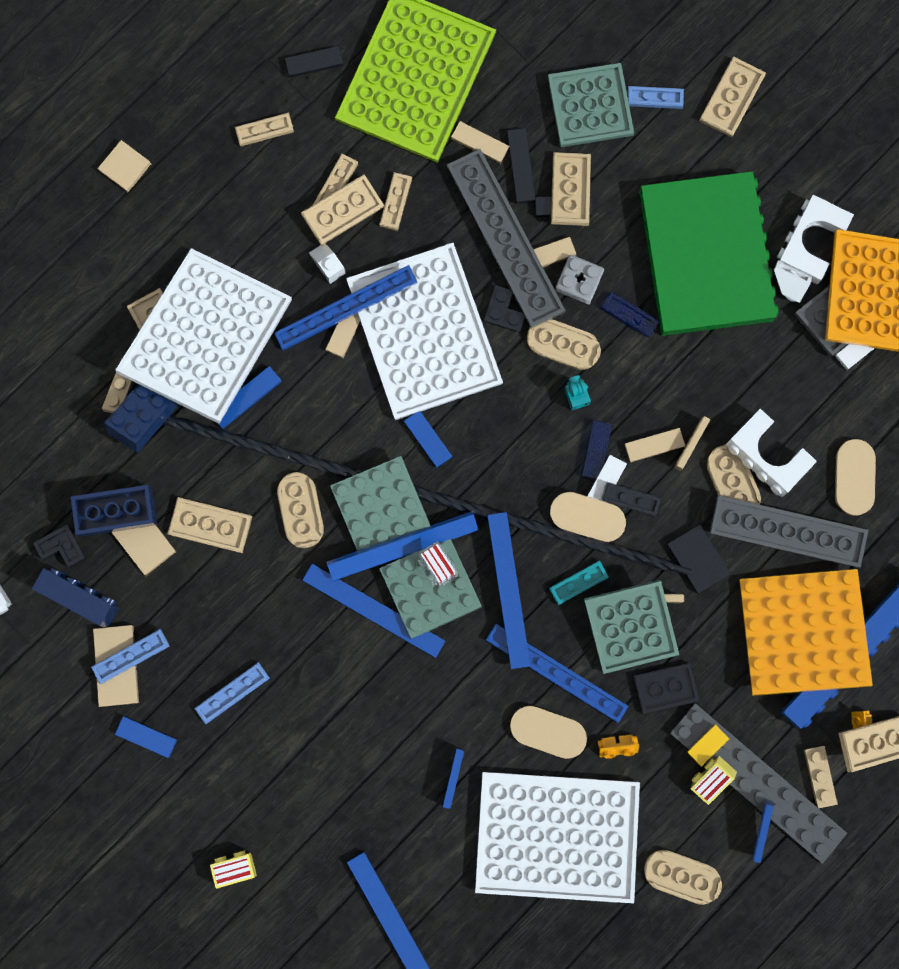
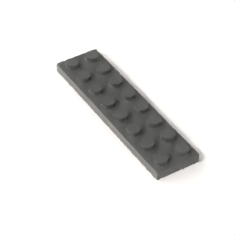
(788, 531)

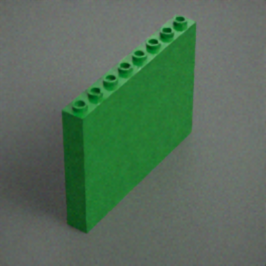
(708, 253)

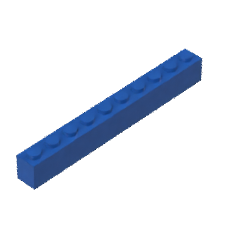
(877, 627)

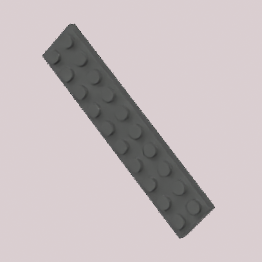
(506, 238)
(759, 782)

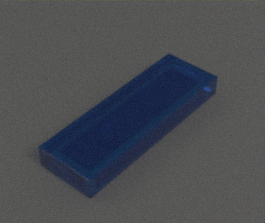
(630, 314)
(596, 449)

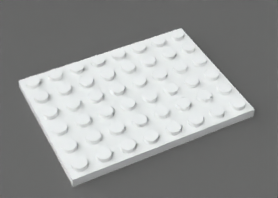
(204, 335)
(428, 335)
(557, 837)

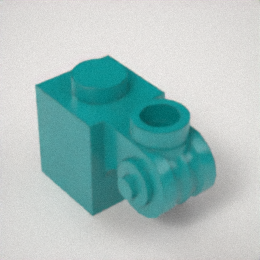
(577, 393)

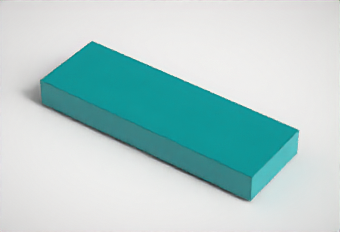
(578, 582)

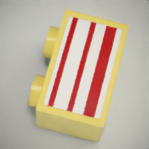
(713, 779)
(233, 870)

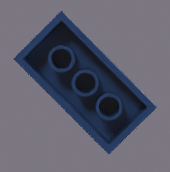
(139, 417)
(113, 510)
(76, 598)

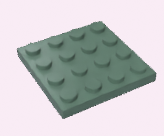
(590, 105)
(380, 504)
(421, 603)
(631, 626)

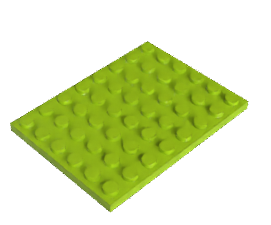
(416, 76)

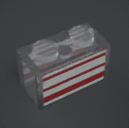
(438, 565)

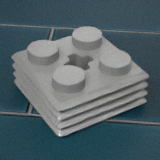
(585, 289)

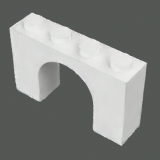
(816, 213)
(779, 478)

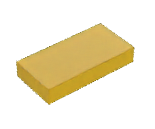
(708, 745)

